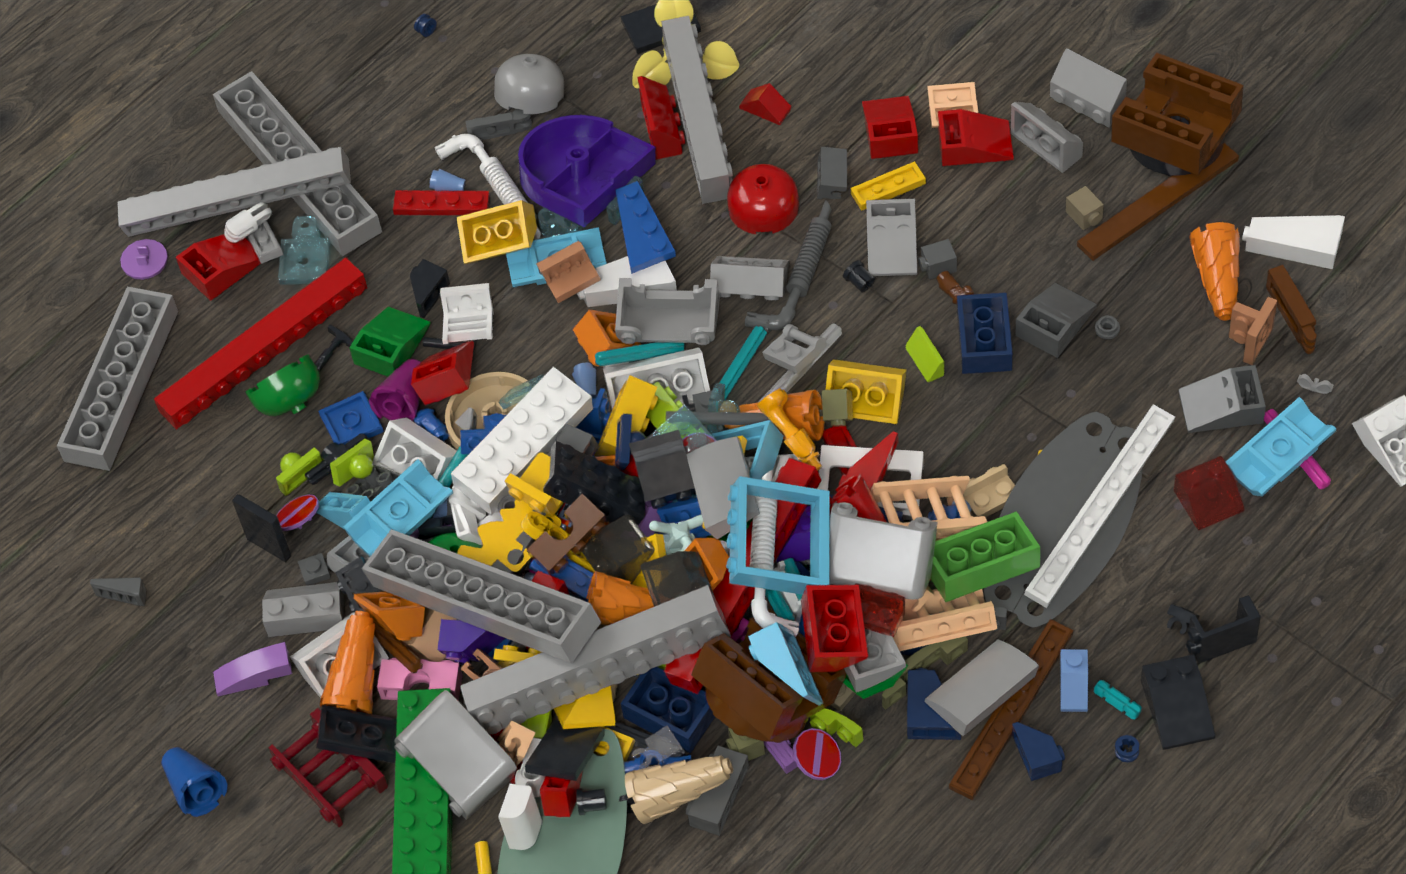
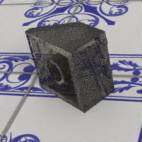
(619, 549)
(674, 576)

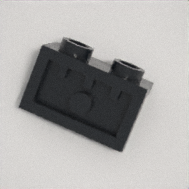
(354, 581)

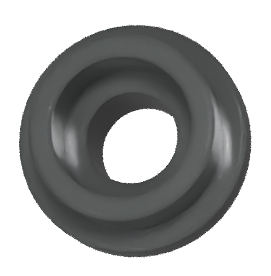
(1107, 322)

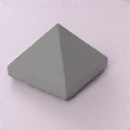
(467, 420)

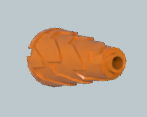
(1218, 262)
(801, 410)
(616, 598)
(352, 671)

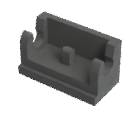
(831, 172)

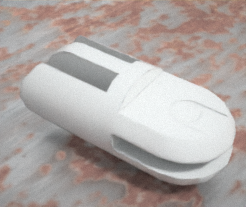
(246, 222)

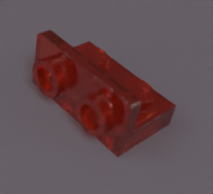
(881, 610)

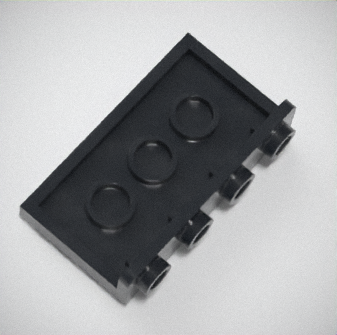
(602, 484)

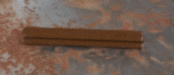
(397, 649)

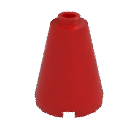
(859, 495)

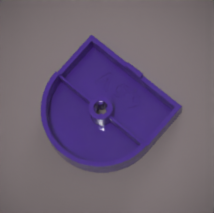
(578, 165)

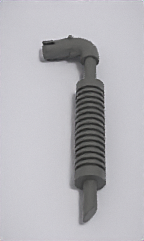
(801, 274)

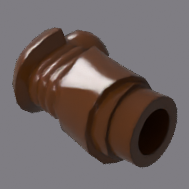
(951, 287)

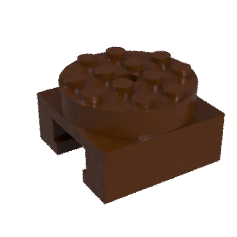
(752, 696)

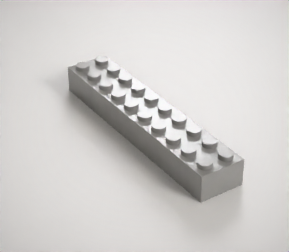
(276, 136)
(482, 595)
(606, 659)

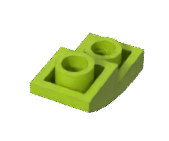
(834, 722)

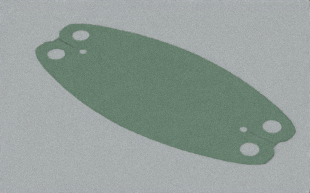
(577, 842)

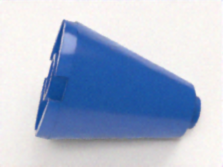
(193, 782)

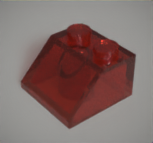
(1208, 493)

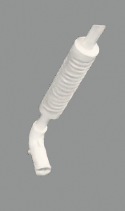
(490, 168)
(763, 558)

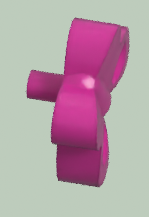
(741, 631)

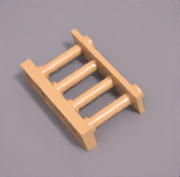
(933, 489)
(960, 618)

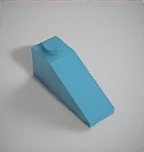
(341, 507)

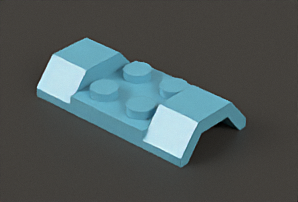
(523, 262)
(1279, 448)
(398, 507)

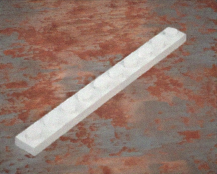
(1099, 506)

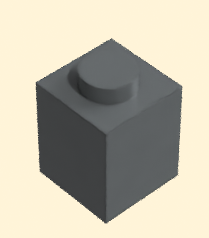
(937, 259)

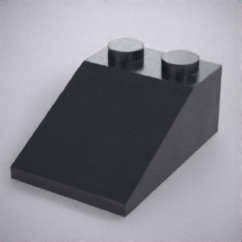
(1177, 701)

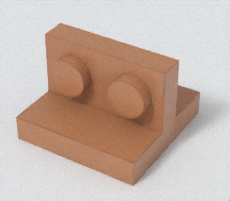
(568, 271)
(1252, 327)

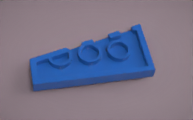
(642, 231)

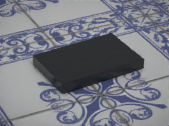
(644, 30)
(261, 527)
(357, 733)
(564, 751)

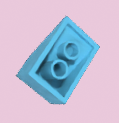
(781, 654)

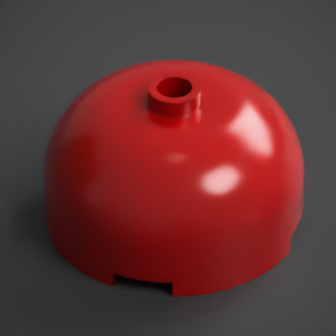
(762, 199)

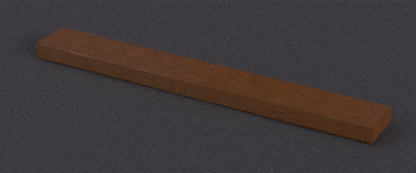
(1151, 206)
(999, 726)

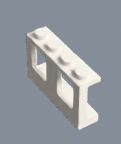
(847, 456)

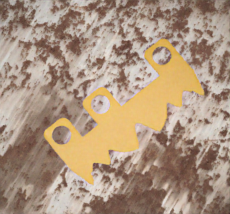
(501, 537)

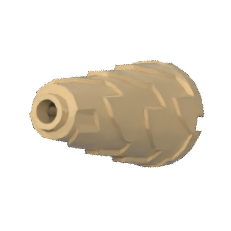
(666, 787)

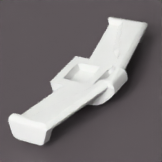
(465, 516)

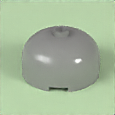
(529, 84)

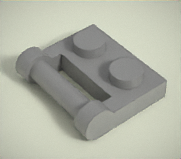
(793, 356)

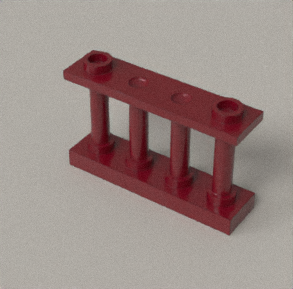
(370, 774)

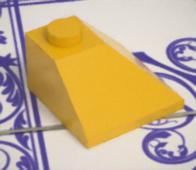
(588, 711)

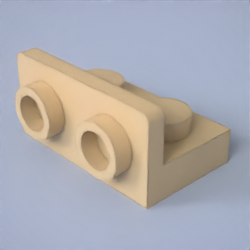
(989, 492)

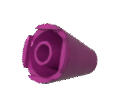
(395, 395)

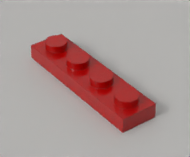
(440, 202)

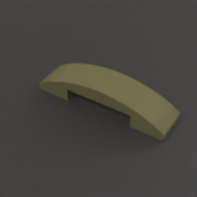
(946, 650)

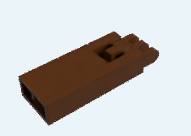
(1292, 307)

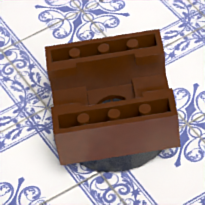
(1178, 117)

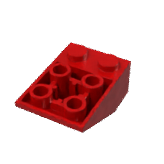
(890, 127)
(973, 138)
(217, 264)
(443, 373)

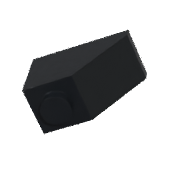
(426, 284)

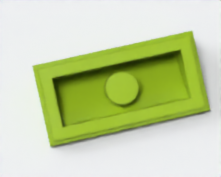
(925, 355)

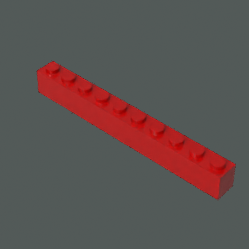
(260, 343)
(736, 598)

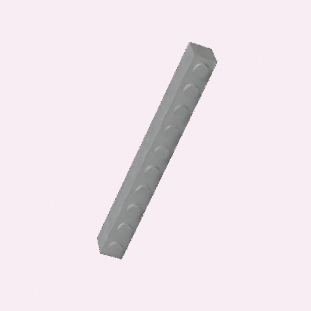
(234, 191)

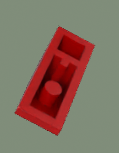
(875, 462)
(559, 796)

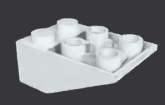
(1385, 436)

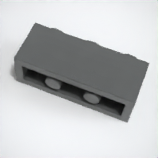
(713, 807)

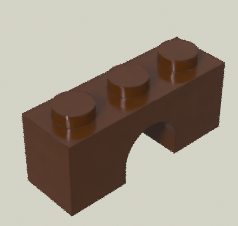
(554, 553)

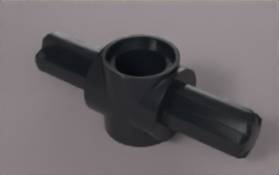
(328, 455)

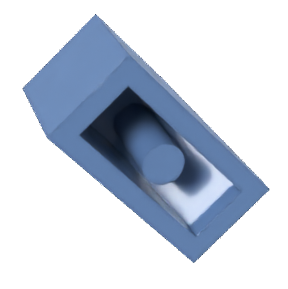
(1074, 680)

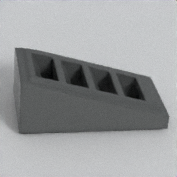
(120, 589)

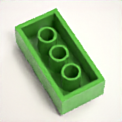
(983, 556)

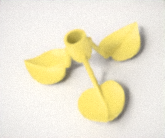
(718, 55)

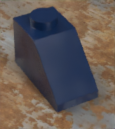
(1037, 751)

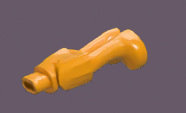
(797, 440)

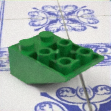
(388, 341)

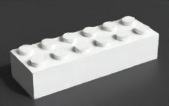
(519, 437)

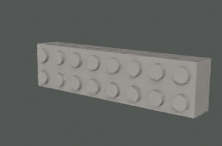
(697, 109)
(117, 378)

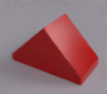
(766, 103)

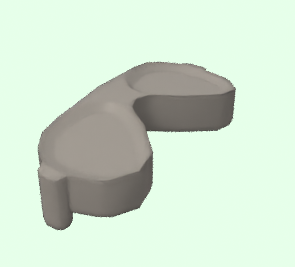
(1321, 387)

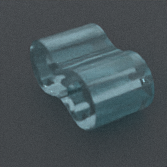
(554, 224)

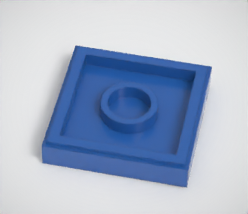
(350, 418)

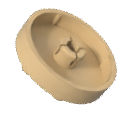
(483, 397)

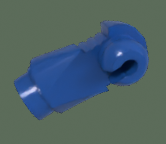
(427, 419)

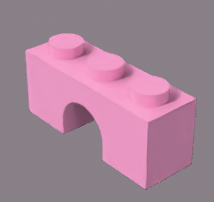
(439, 675)

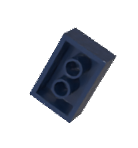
(984, 333)
(658, 703)

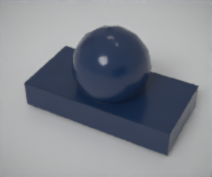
(623, 438)

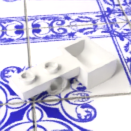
(519, 811)

